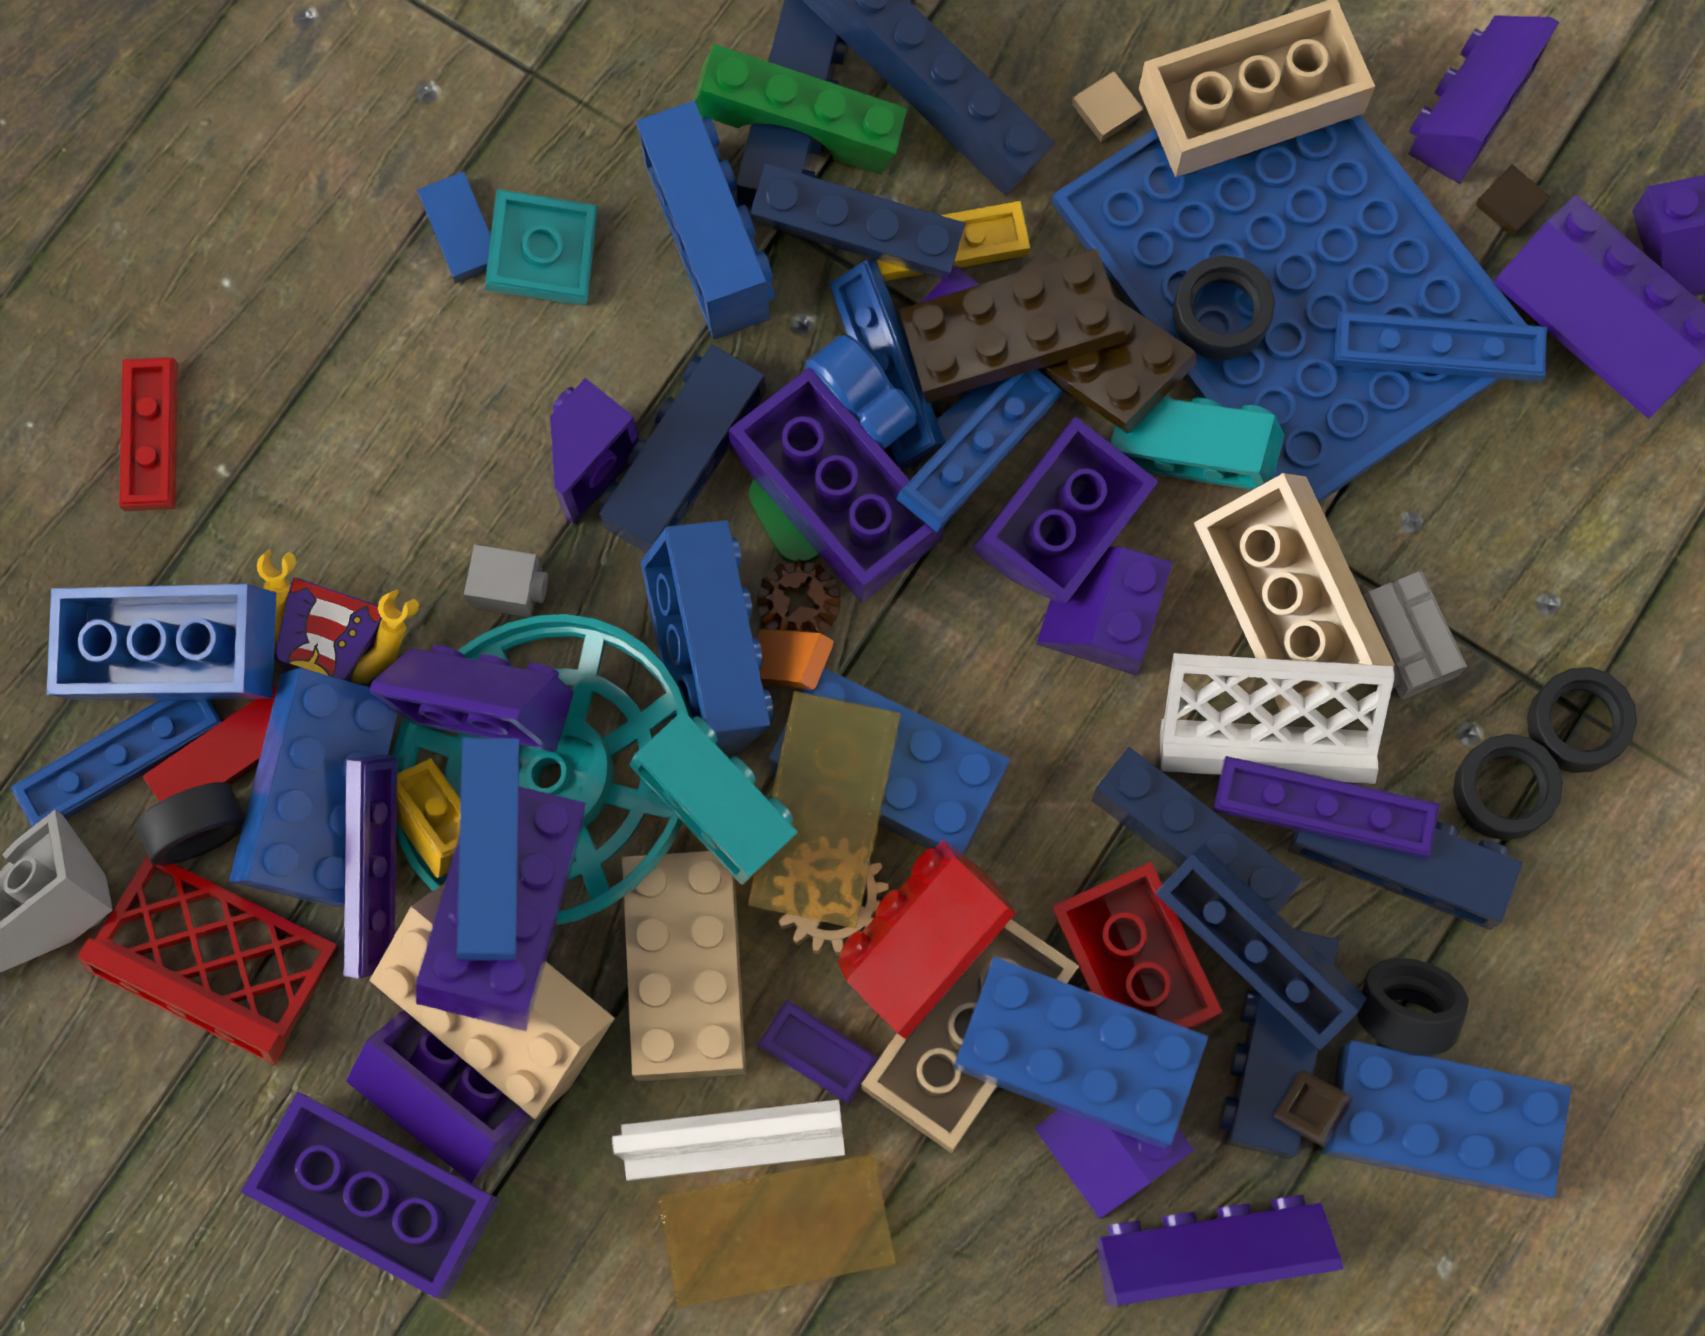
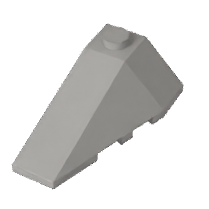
(48, 891)

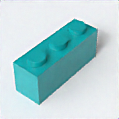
(1205, 443)
(714, 796)

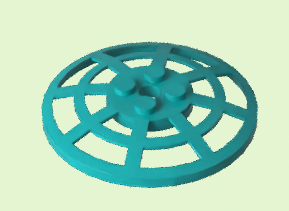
(582, 751)

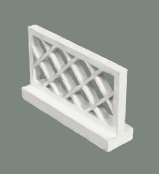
(1315, 751)
(731, 1140)

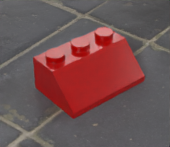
(924, 937)
(1137, 949)

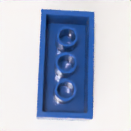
(706, 218)
(706, 631)
(161, 642)
(936, 776)
(298, 796)
(1081, 1053)
(1450, 1121)

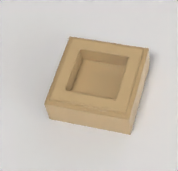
(1107, 106)

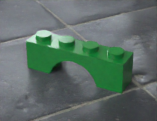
(753, 91)

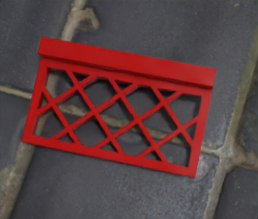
(187, 999)

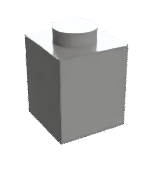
(505, 581)

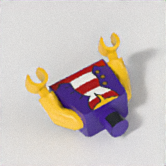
(331, 629)

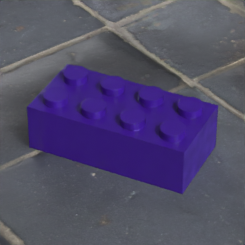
(832, 484)
(507, 989)
(371, 1196)

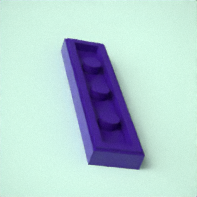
(1326, 807)
(369, 862)

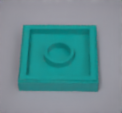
(541, 247)

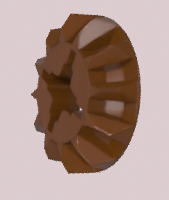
(792, 576)

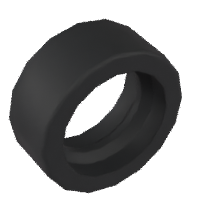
(1231, 271)
(1607, 690)
(1529, 753)
(190, 823)
(1406, 1029)

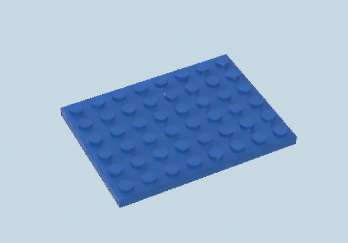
(1332, 233)

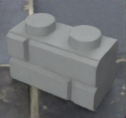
(1414, 635)

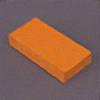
(793, 658)

